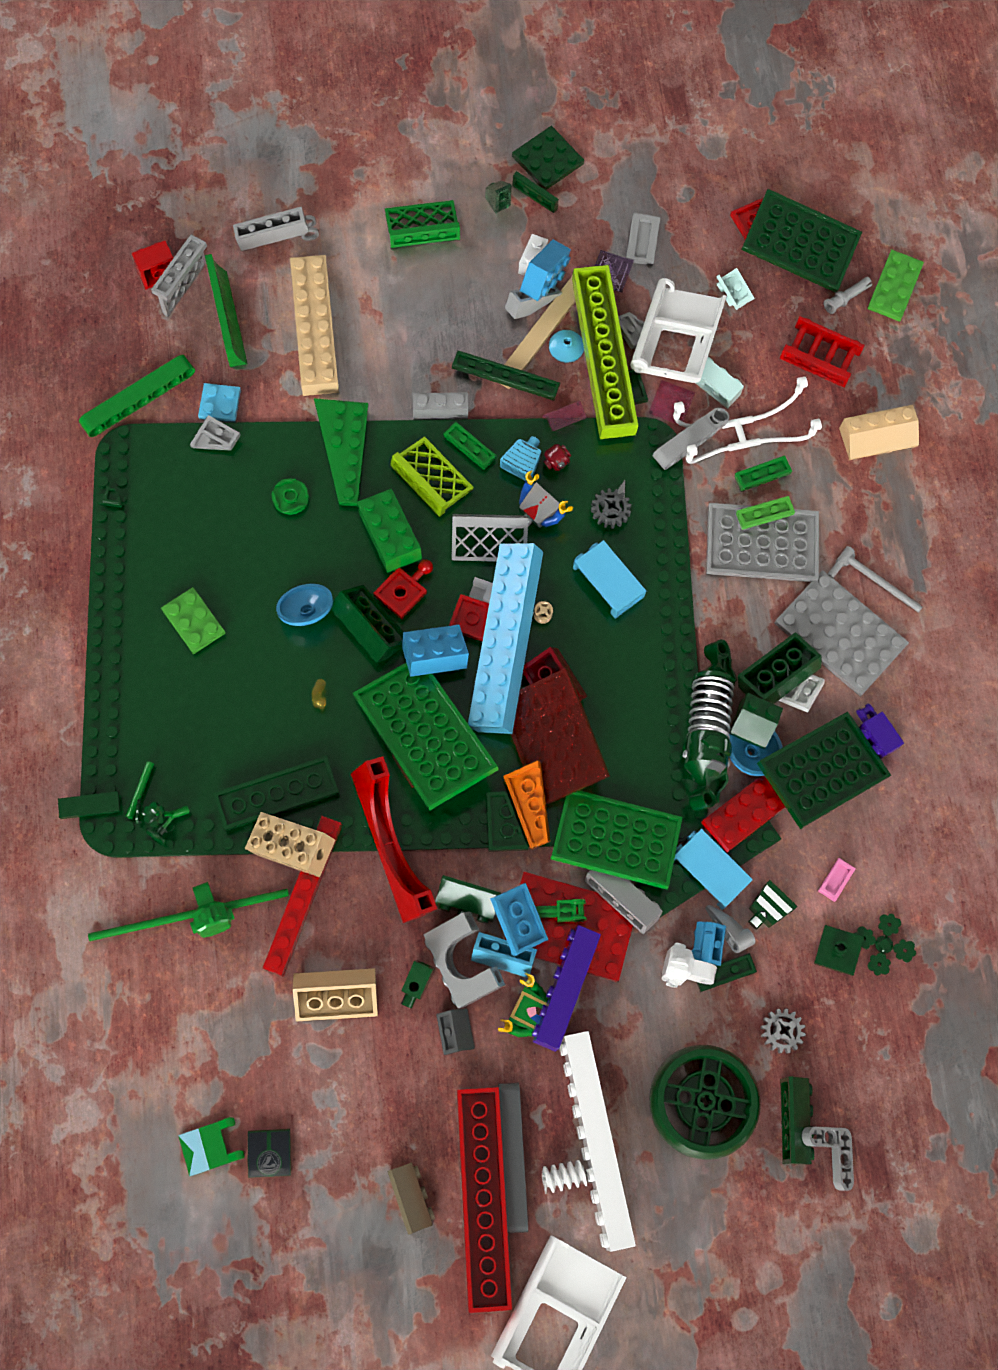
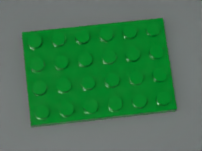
(617, 838)

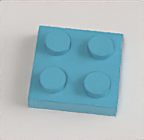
(219, 402)

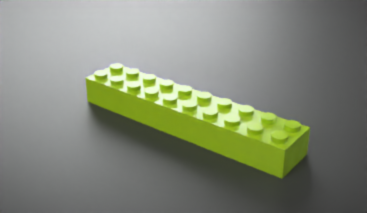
(604, 352)

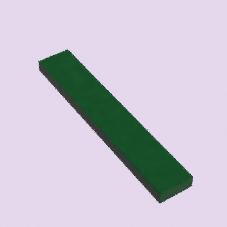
(505, 375)

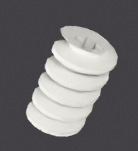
(563, 1176)

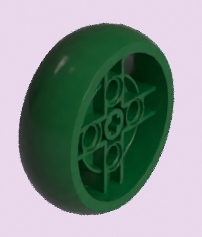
(698, 1140)

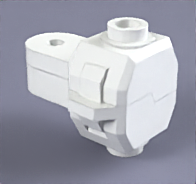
(681, 965)

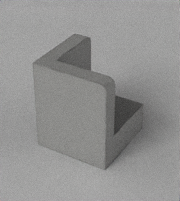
(481, 590)

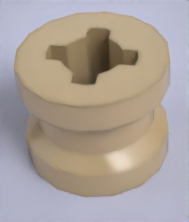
(543, 608)

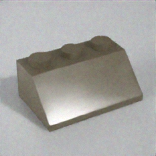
(411, 1198)

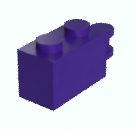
(879, 731)

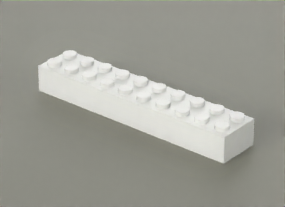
(597, 1142)

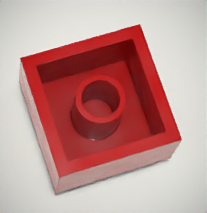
(152, 262)

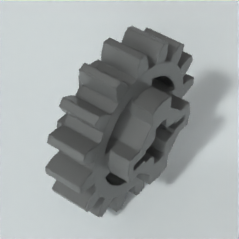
(610, 505)

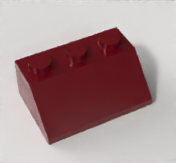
(548, 663)

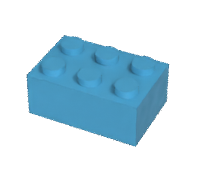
(545, 270)
(435, 650)

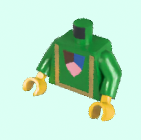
(526, 1010)

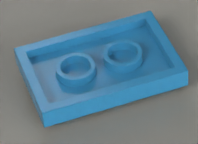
(519, 919)

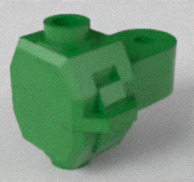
(210, 916)

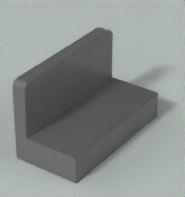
(455, 1031)

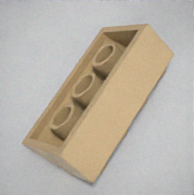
(880, 432)
(335, 994)

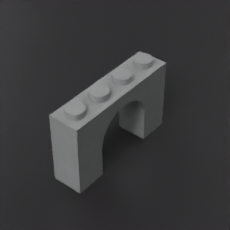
(441, 943)

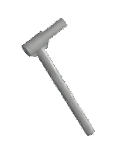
(847, 558)

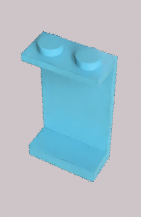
(610, 577)
(712, 867)

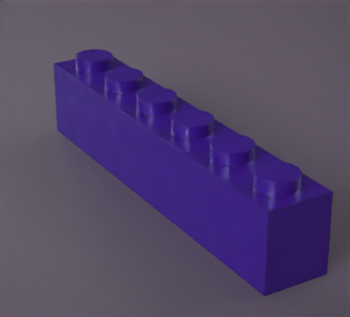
(566, 988)

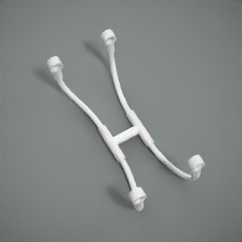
(743, 443)

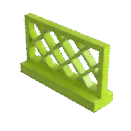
(418, 481)

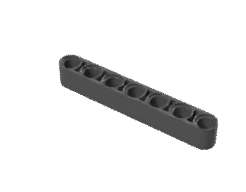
(513, 1157)

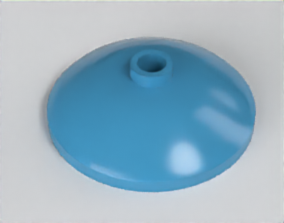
(304, 604)
(748, 763)

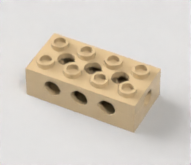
(311, 850)

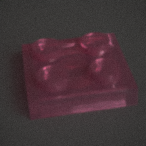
(666, 397)

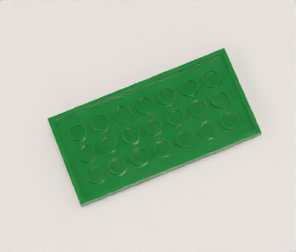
(425, 734)

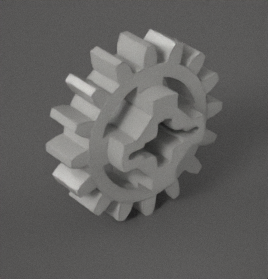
(788, 1037)

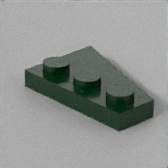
(503, 828)

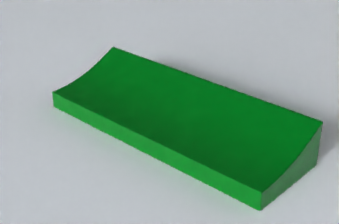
(226, 313)

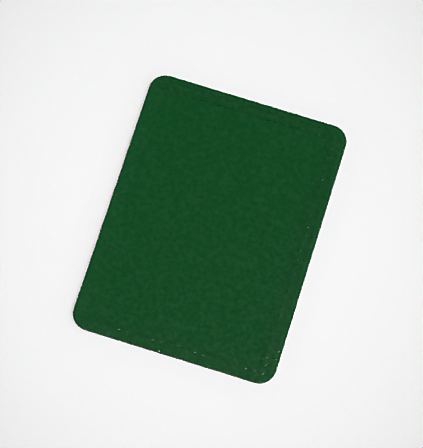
(248, 696)

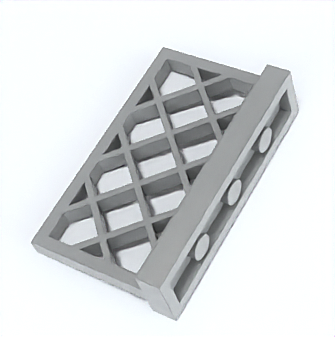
(180, 274)
(486, 521)

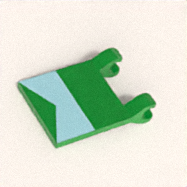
(206, 1147)

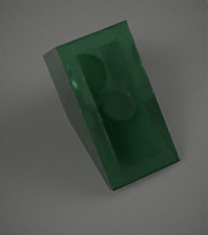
(499, 195)

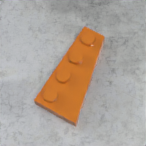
(529, 801)

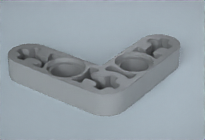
(836, 1144)

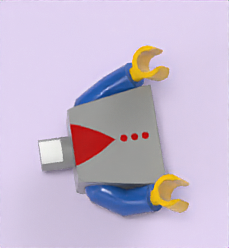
(540, 505)

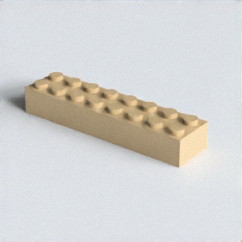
(314, 325)

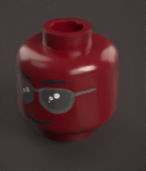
(557, 457)

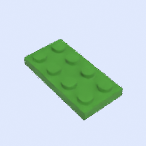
(895, 285)

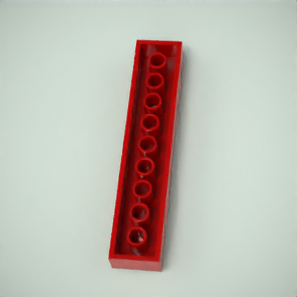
(483, 1200)

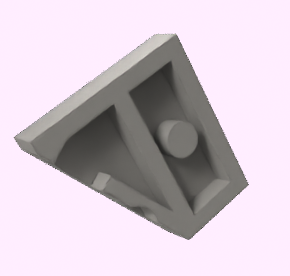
(630, 328)
(215, 436)

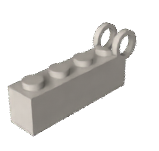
(274, 228)
(626, 899)

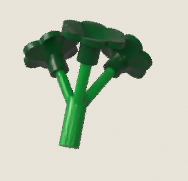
(154, 816)

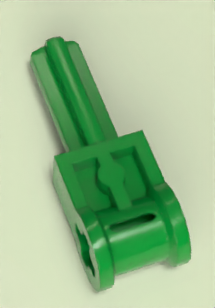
(564, 911)

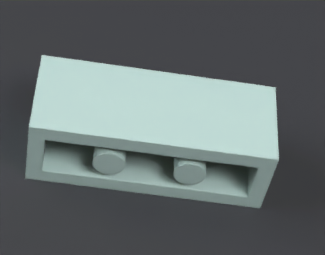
(720, 384)

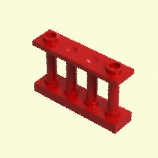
(814, 365)

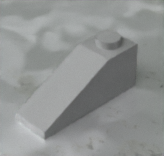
(521, 305)

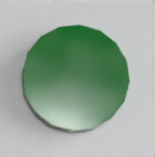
(290, 496)

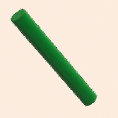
(140, 789)

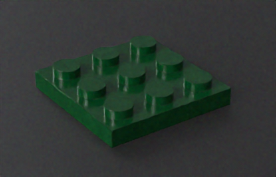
(548, 158)

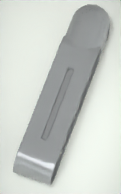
(694, 434)

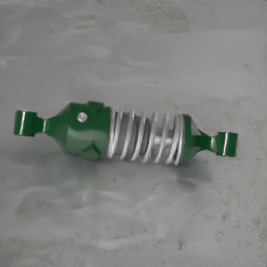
(708, 736)

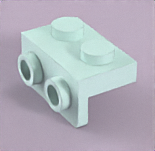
(736, 289)

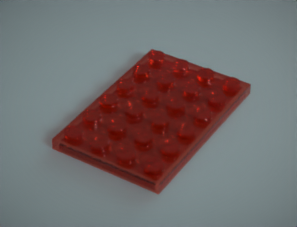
(556, 732)

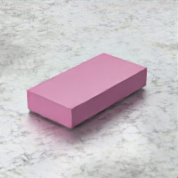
(836, 879)

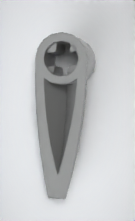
(735, 934)

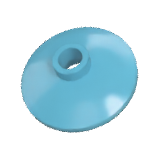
(564, 352)

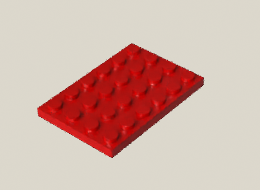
(601, 918)

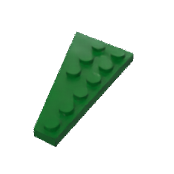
(344, 434)

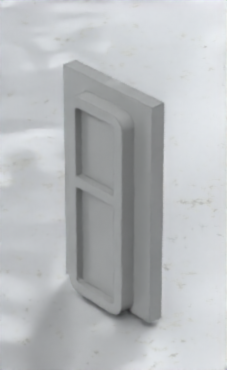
(643, 238)

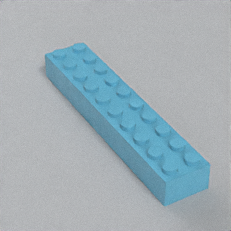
(505, 638)

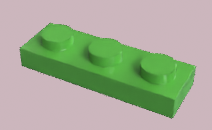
(765, 512)

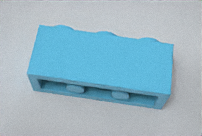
(497, 953)

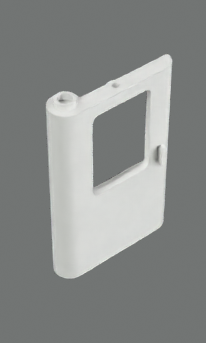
(683, 314)
(570, 1285)

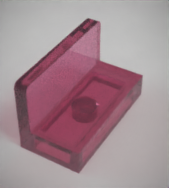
(565, 416)

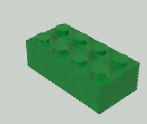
(389, 530)

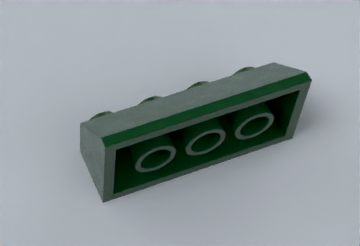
(368, 622)
(794, 1118)

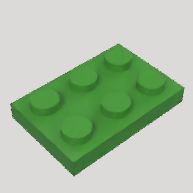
(193, 620)

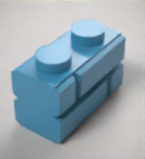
(709, 942)

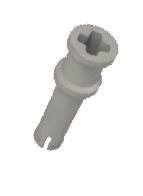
(842, 298)

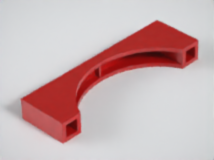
(410, 895)

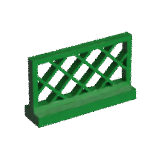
(424, 233)

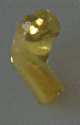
(316, 694)

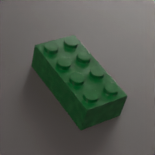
(780, 669)

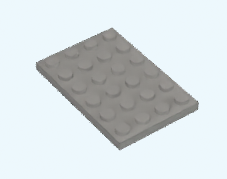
(769, 551)
(844, 631)

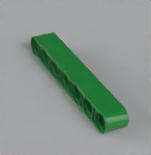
(136, 395)

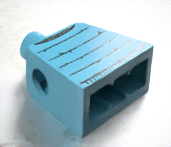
(522, 458)

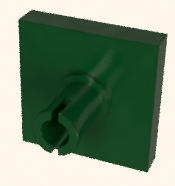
(839, 950)

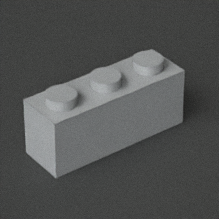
(440, 405)

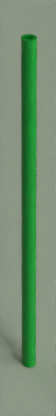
(183, 915)

